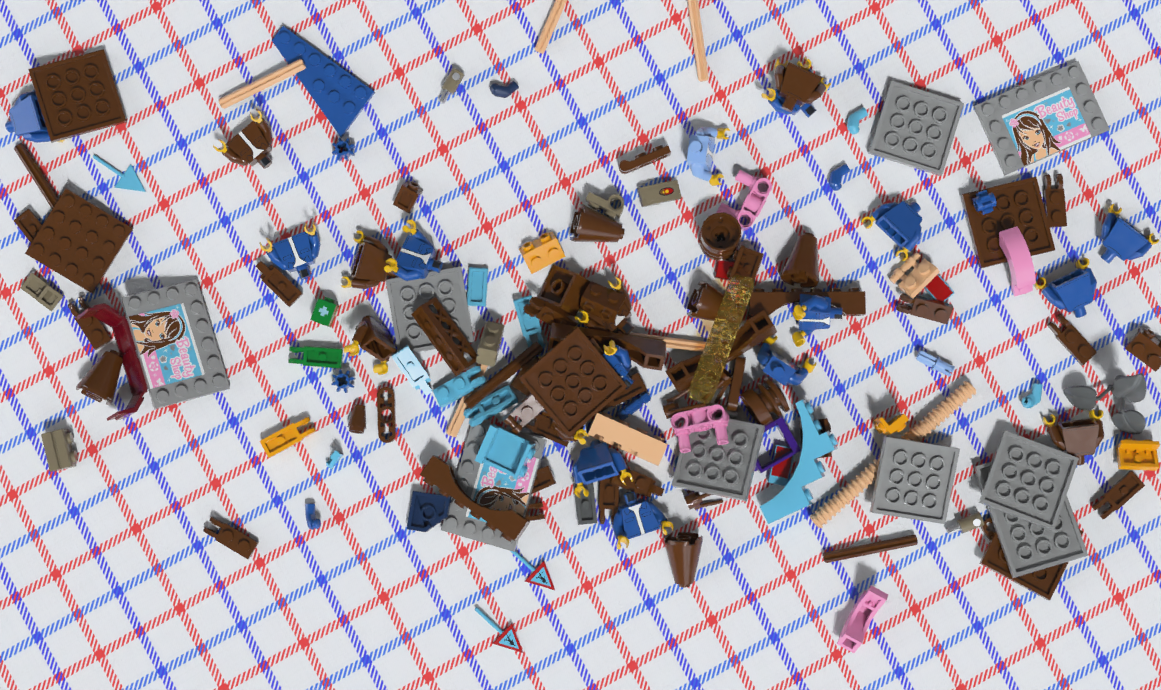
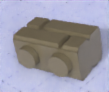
(490, 343)
(59, 450)

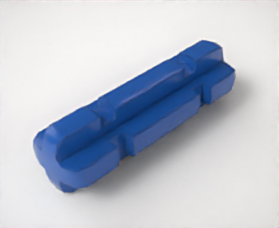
(633, 405)

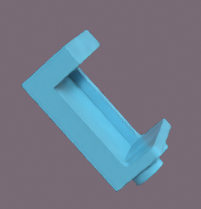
(506, 451)

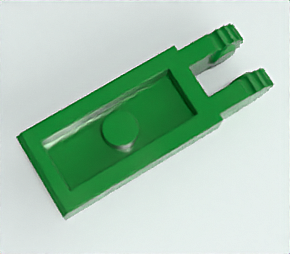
(318, 357)

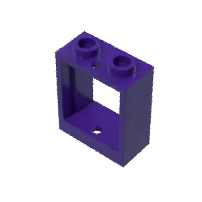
(789, 440)

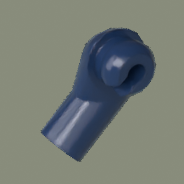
(503, 91)

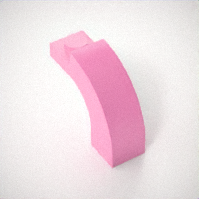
(1019, 260)
(860, 618)

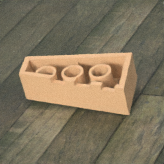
(628, 439)

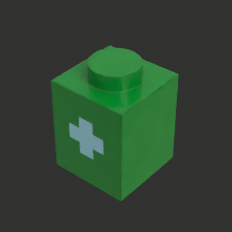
(325, 312)

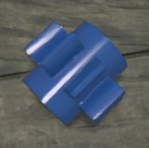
(341, 144)
(984, 202)
(338, 383)

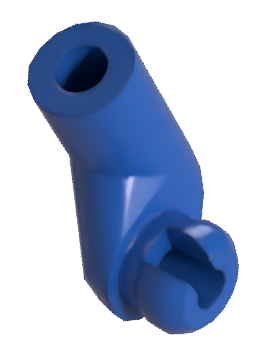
(836, 175)
(312, 522)

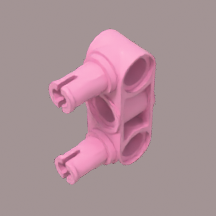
(754, 201)
(700, 420)

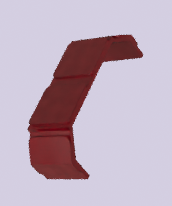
(128, 353)

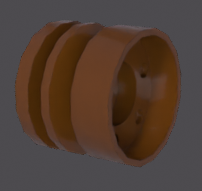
(720, 226)
(765, 401)

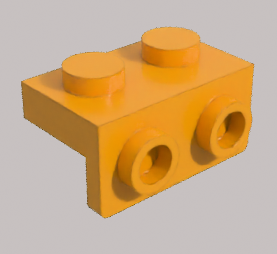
(541, 252)
(894, 425)
(1138, 454)

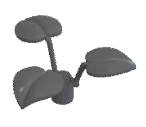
(1128, 387)

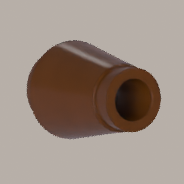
(357, 420)

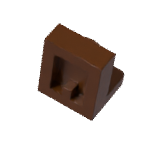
(408, 196)

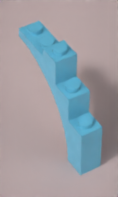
(814, 445)

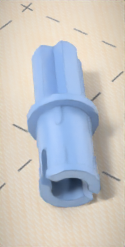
(935, 363)

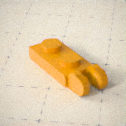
(285, 438)

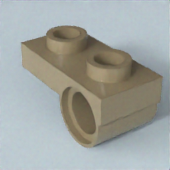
(597, 202)

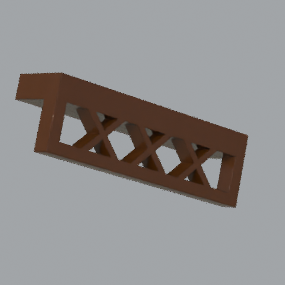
(442, 337)

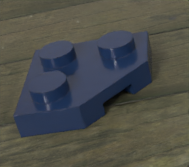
(427, 511)

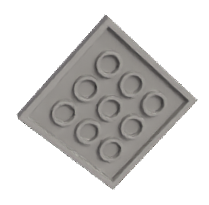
(916, 128)
(409, 295)
(721, 468)
(914, 480)
(1028, 480)

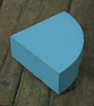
(334, 458)

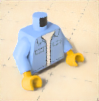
(701, 153)

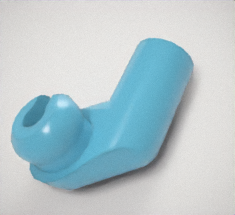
(853, 120)
(1033, 398)

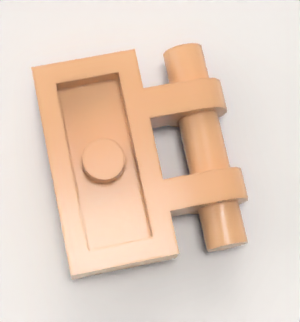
(917, 278)

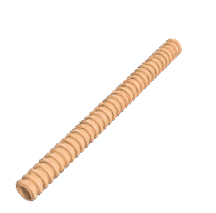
(869, 474)

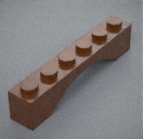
(852, 302)
(749, 335)
(643, 351)
(442, 475)

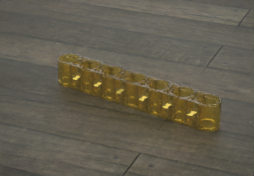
(722, 329)

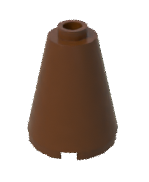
(593, 226)
(803, 262)
(705, 302)
(102, 378)
(683, 556)

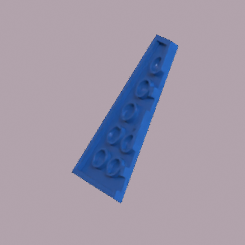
(331, 87)

